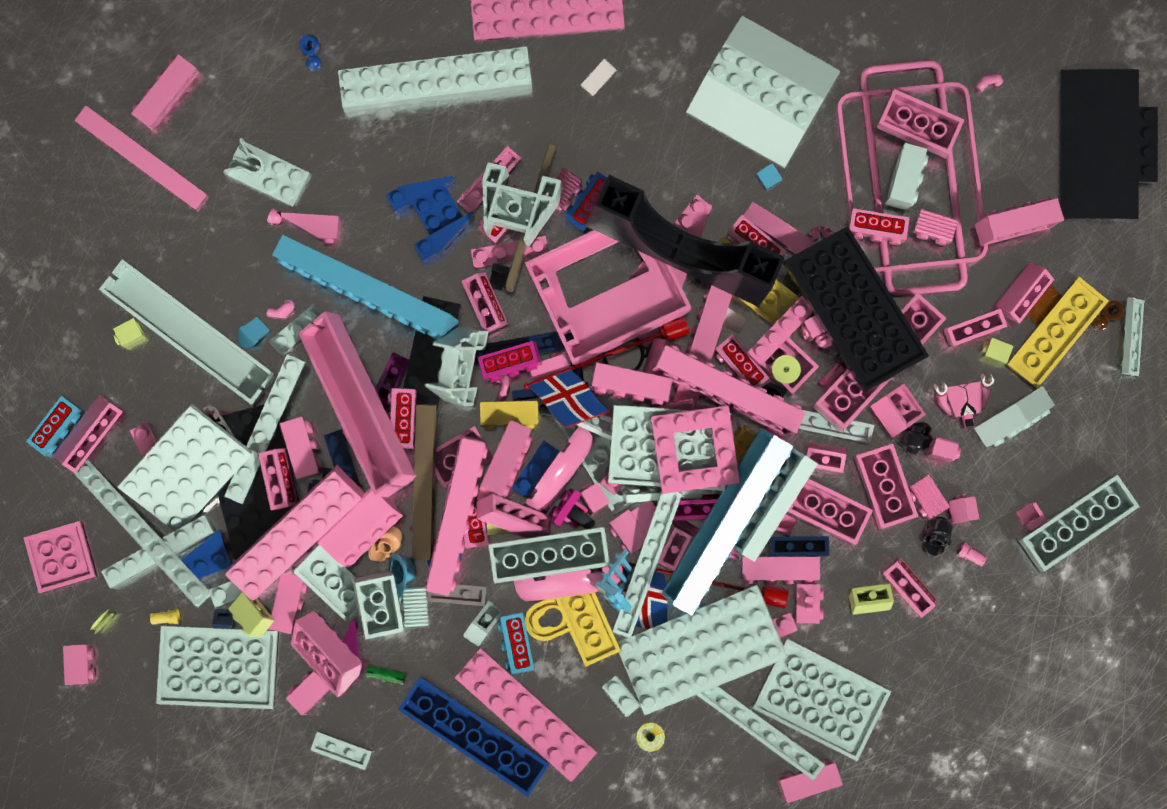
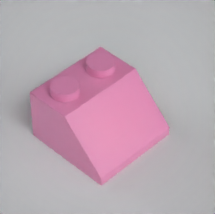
(898, 410)

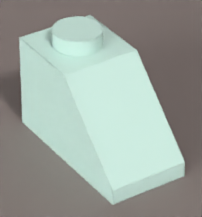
(483, 623)

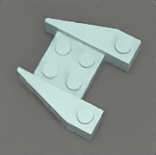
(515, 207)
(457, 365)

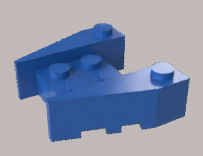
(435, 210)

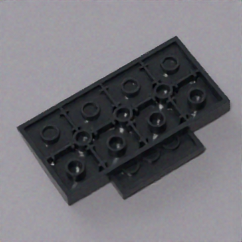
(1104, 144)

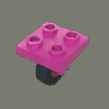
(566, 508)

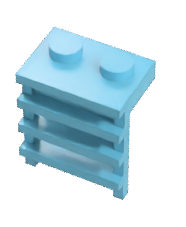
(609, 587)

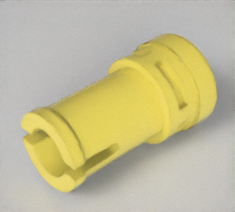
(170, 616)

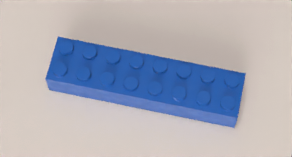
(474, 736)

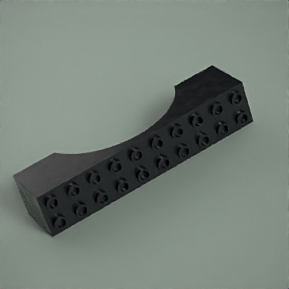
(736, 268)

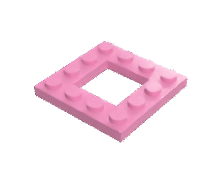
(663, 430)

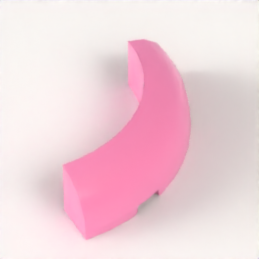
(560, 471)
(562, 584)

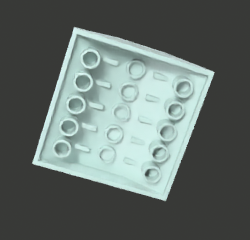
(762, 91)

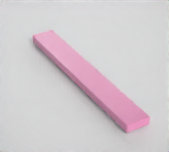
(141, 157)

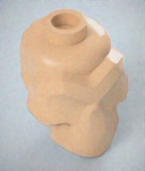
(386, 545)

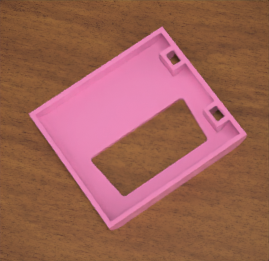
(614, 314)

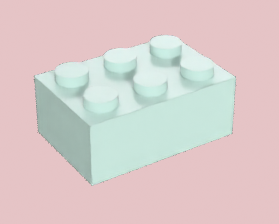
(907, 177)
(377, 604)

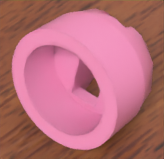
(274, 216)

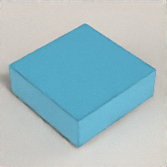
(769, 176)

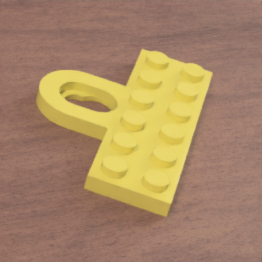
(583, 619)

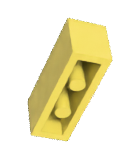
(500, 414)

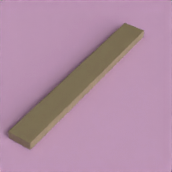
(521, 247)
(424, 482)

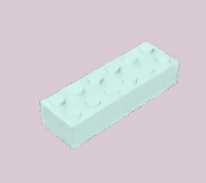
(775, 504)
(1078, 523)
(549, 555)

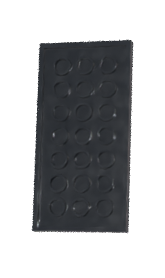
(855, 309)
(254, 517)

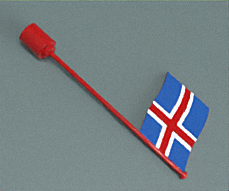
(571, 398)
(656, 605)

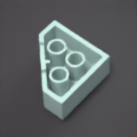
(1015, 418)

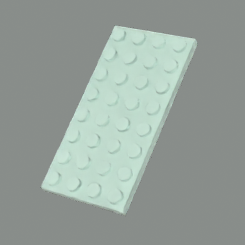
(701, 650)

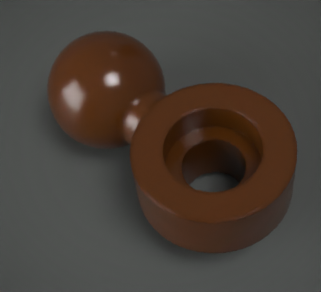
(1101, 321)

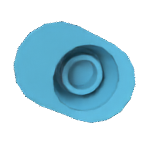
(403, 571)

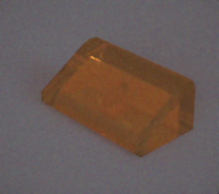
(1044, 305)

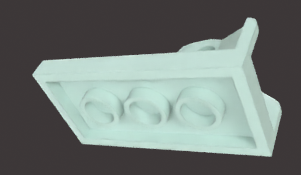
(267, 173)
(329, 581)

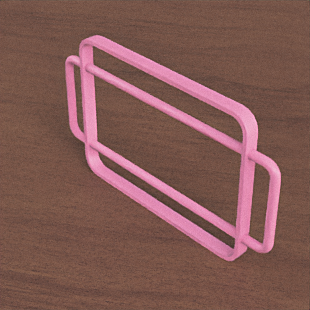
(940, 87)

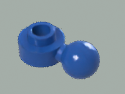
(313, 61)

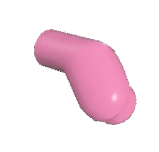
(992, 78)
(504, 389)

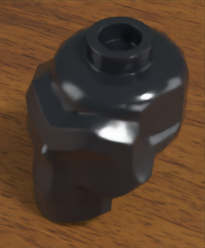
(917, 437)
(937, 536)

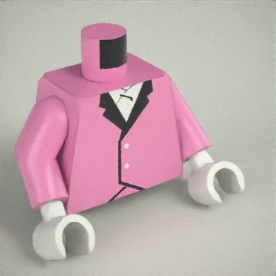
(965, 399)

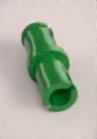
(385, 674)

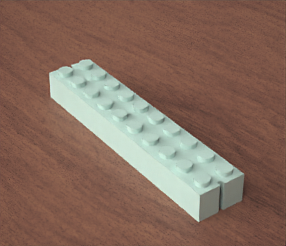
(435, 79)
(188, 333)

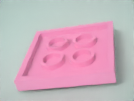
(59, 557)

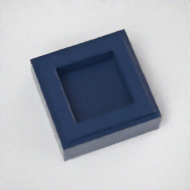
(222, 619)

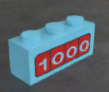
(55, 426)
(516, 643)

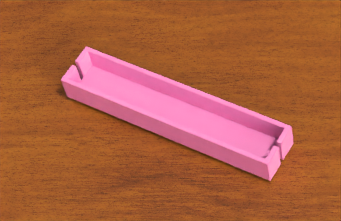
(357, 405)

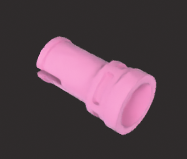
(831, 377)
(968, 552)

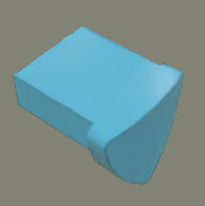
(251, 332)

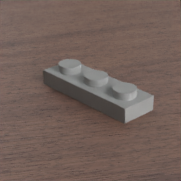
(462, 595)

